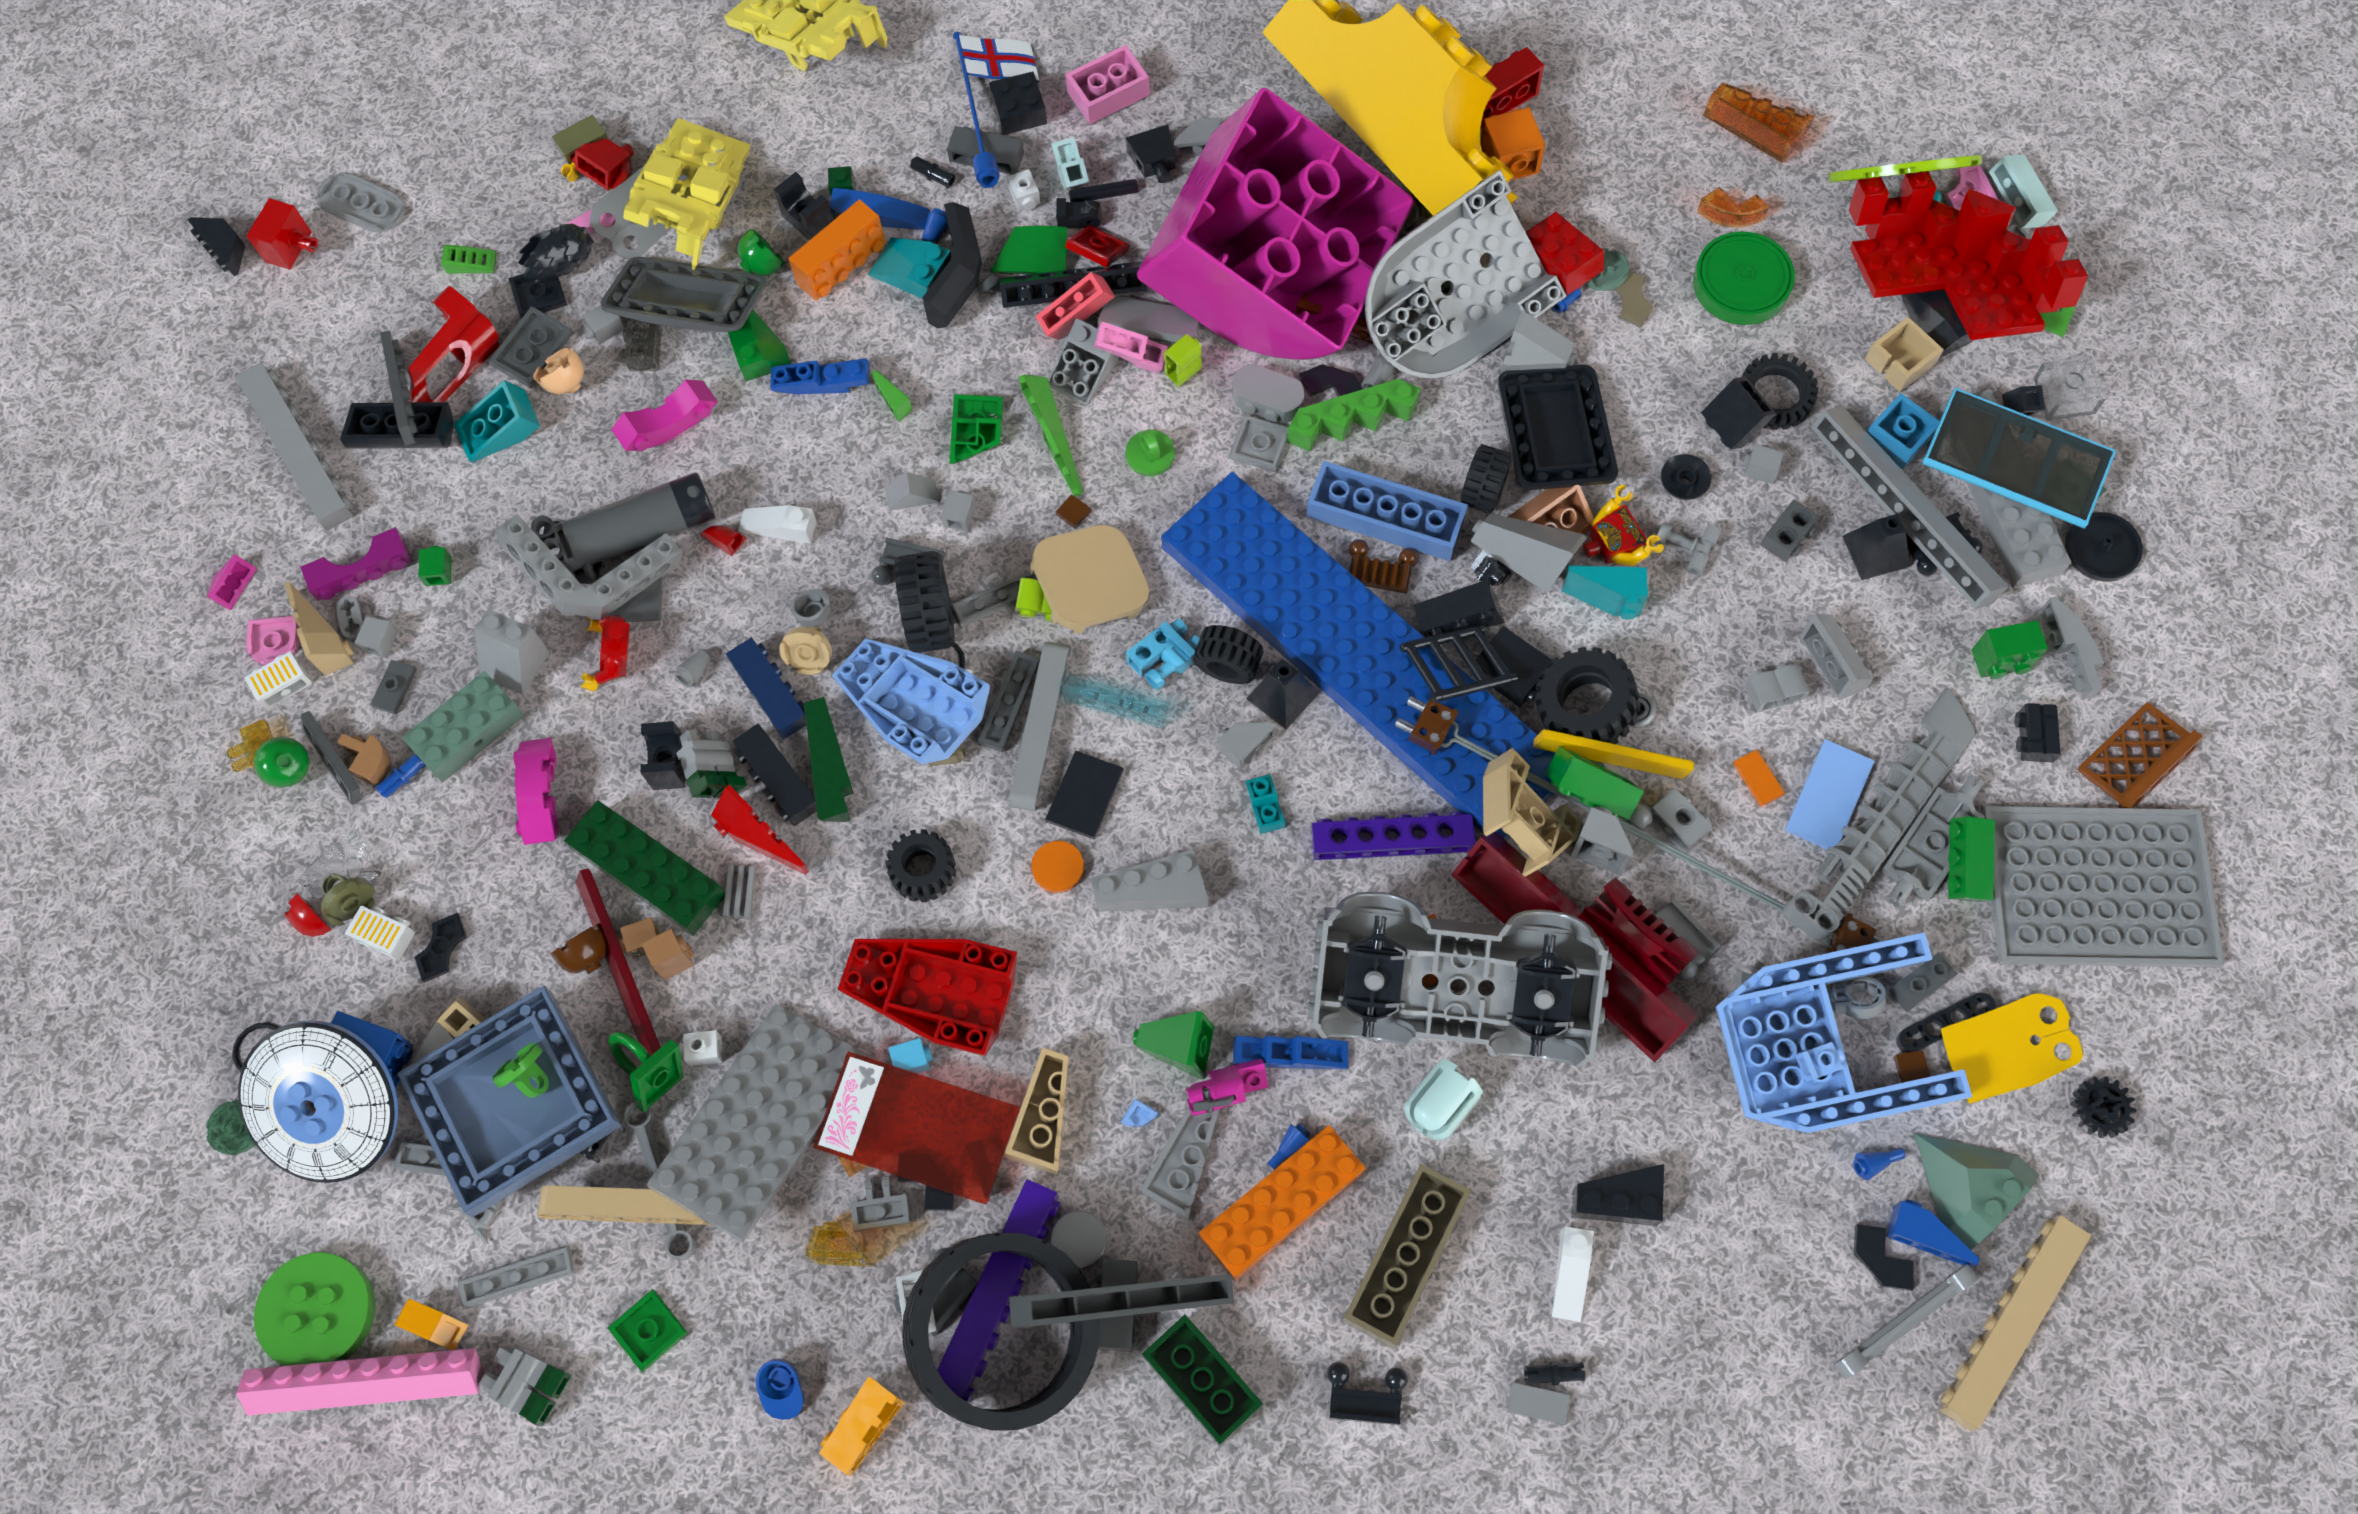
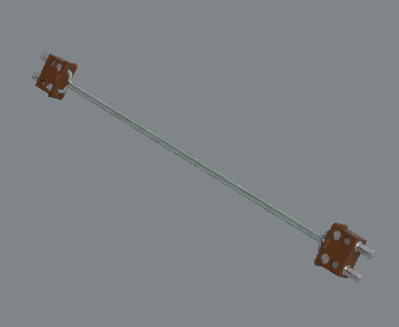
(1435, 729)

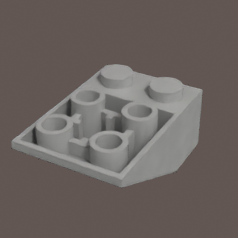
(1080, 365)

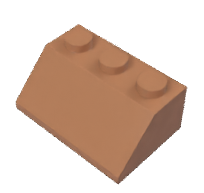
(1559, 509)

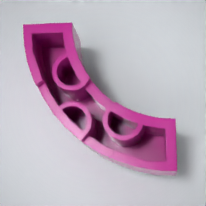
(654, 427)
(534, 772)

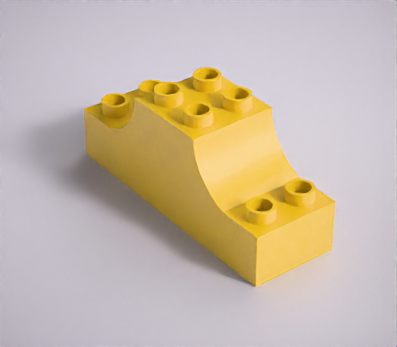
(1401, 89)

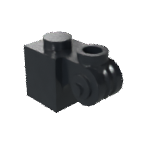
(1490, 568)

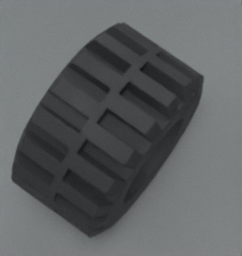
(1486, 478)
(1228, 654)
(925, 885)

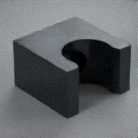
(800, 208)
(662, 742)

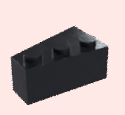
(1622, 1198)

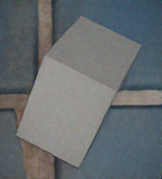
(911, 491)

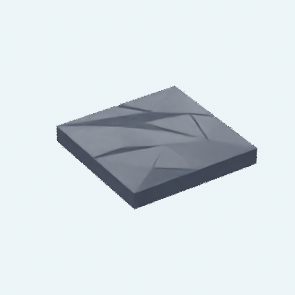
(496, 1136)

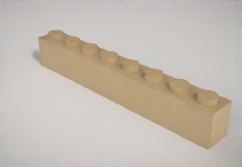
(2014, 1323)

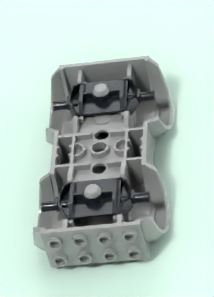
(1541, 962)

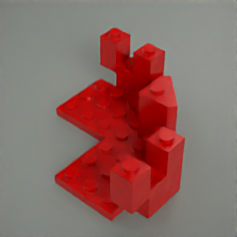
(1989, 273)

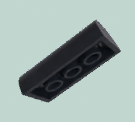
(377, 428)

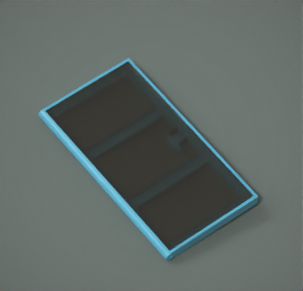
(2019, 457)

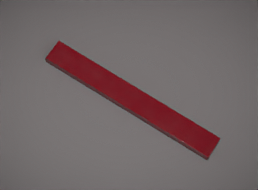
(617, 963)

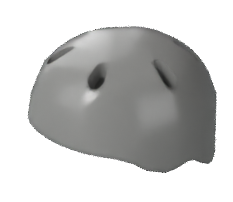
(814, 612)

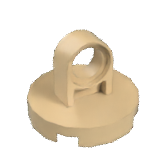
(806, 650)

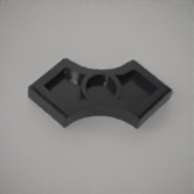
(445, 937)

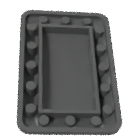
(683, 297)

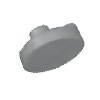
(1080, 1237)

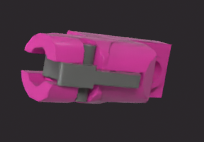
(1226, 1087)

